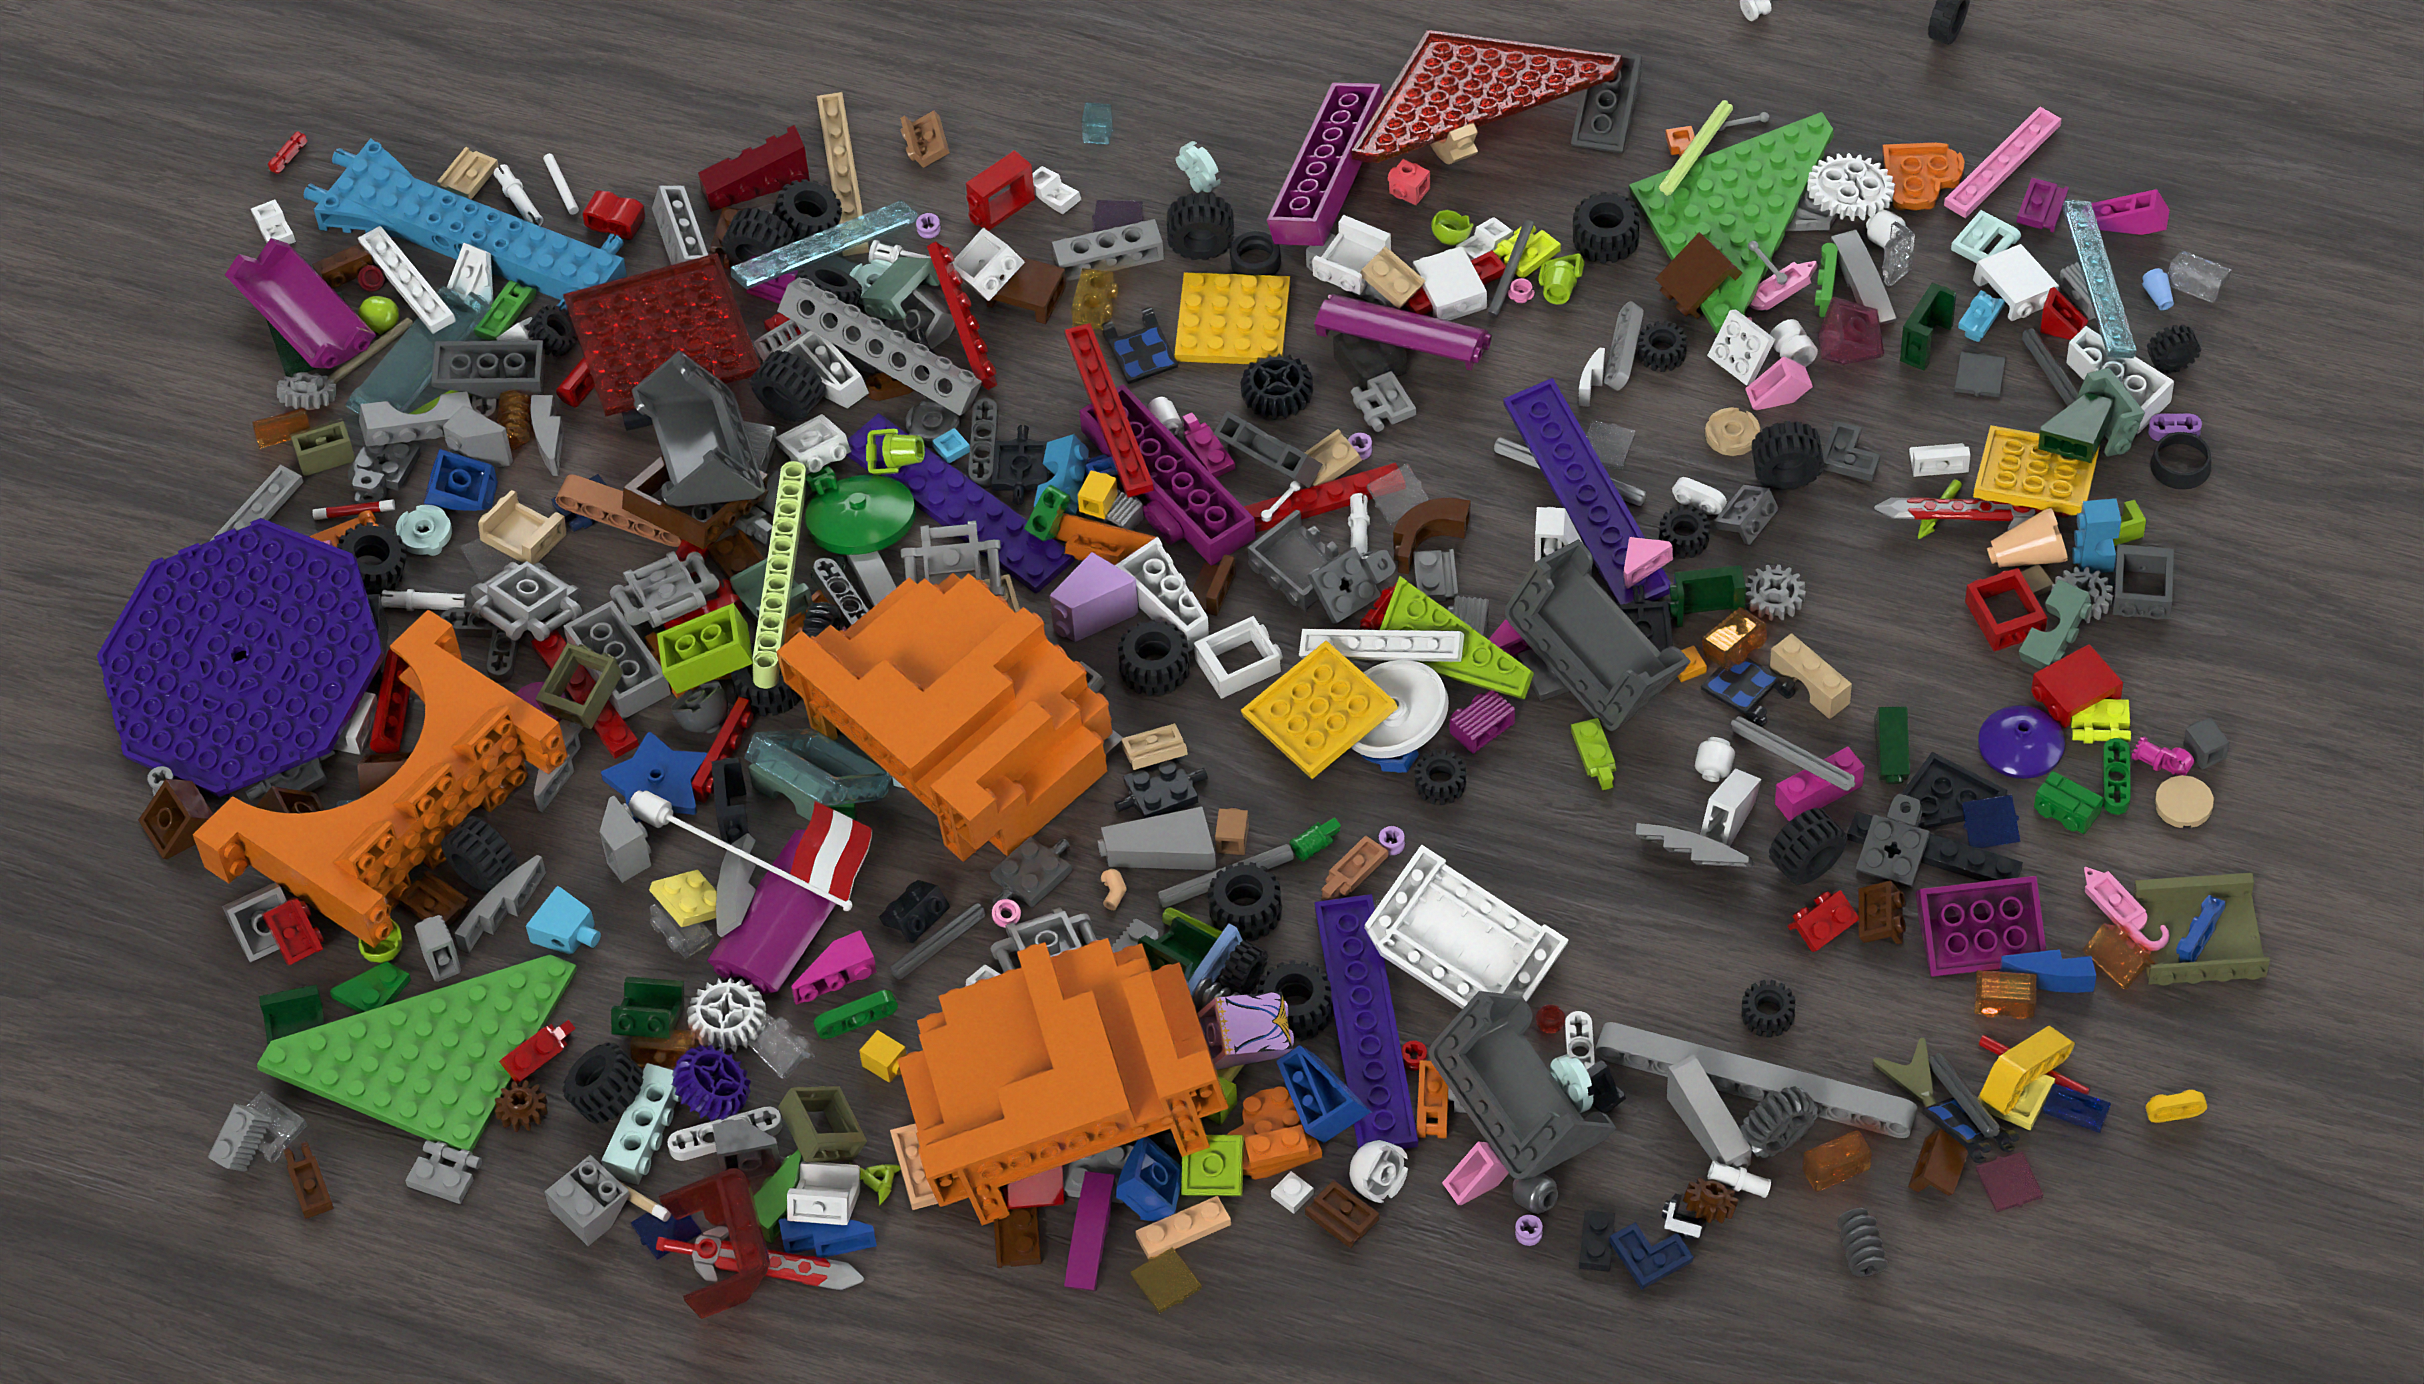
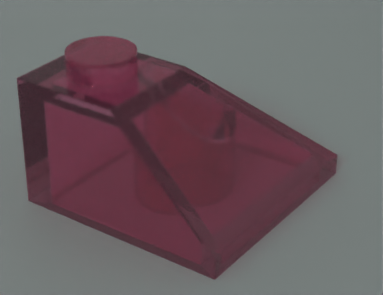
(1850, 333)

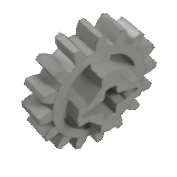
(306, 391)
(2094, 586)
(1775, 592)

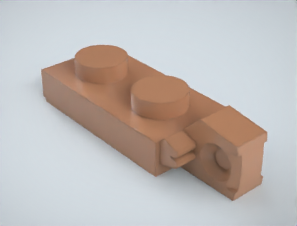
(1353, 868)

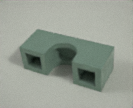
(2070, 606)
(773, 786)

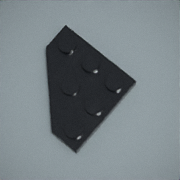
(1942, 789)

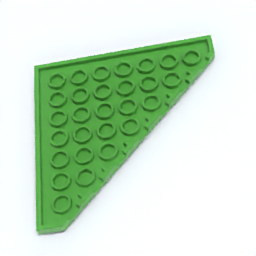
(1737, 199)
(430, 1057)

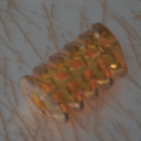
(515, 416)

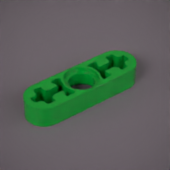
(2122, 767)
(855, 1014)

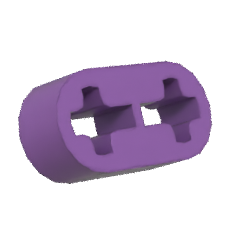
(2173, 423)

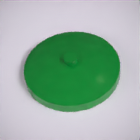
(860, 515)

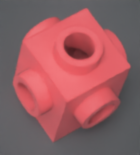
(1409, 181)

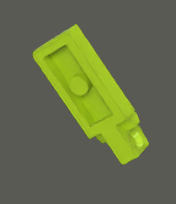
(1594, 751)

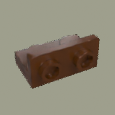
(343, 265)
(1881, 912)

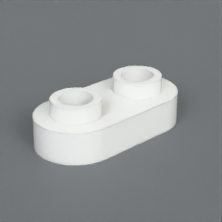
(1699, 496)

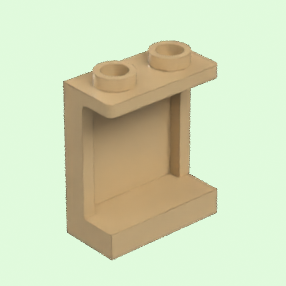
(520, 530)

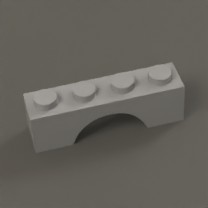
(386, 425)

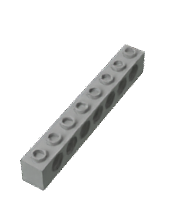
(888, 360)

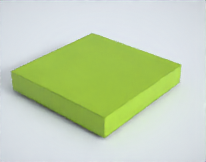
(1215, 1169)

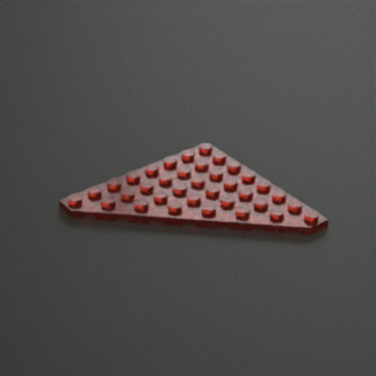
(1476, 81)

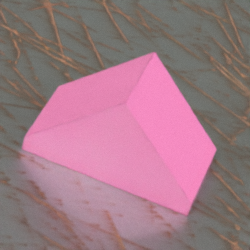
(1644, 558)

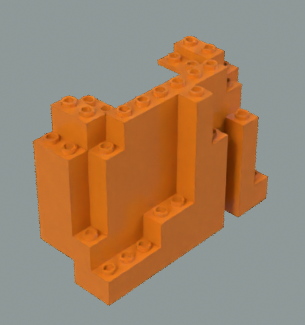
(958, 707)
(1056, 1070)

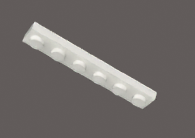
(407, 280)
(1387, 644)

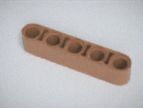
(605, 505)

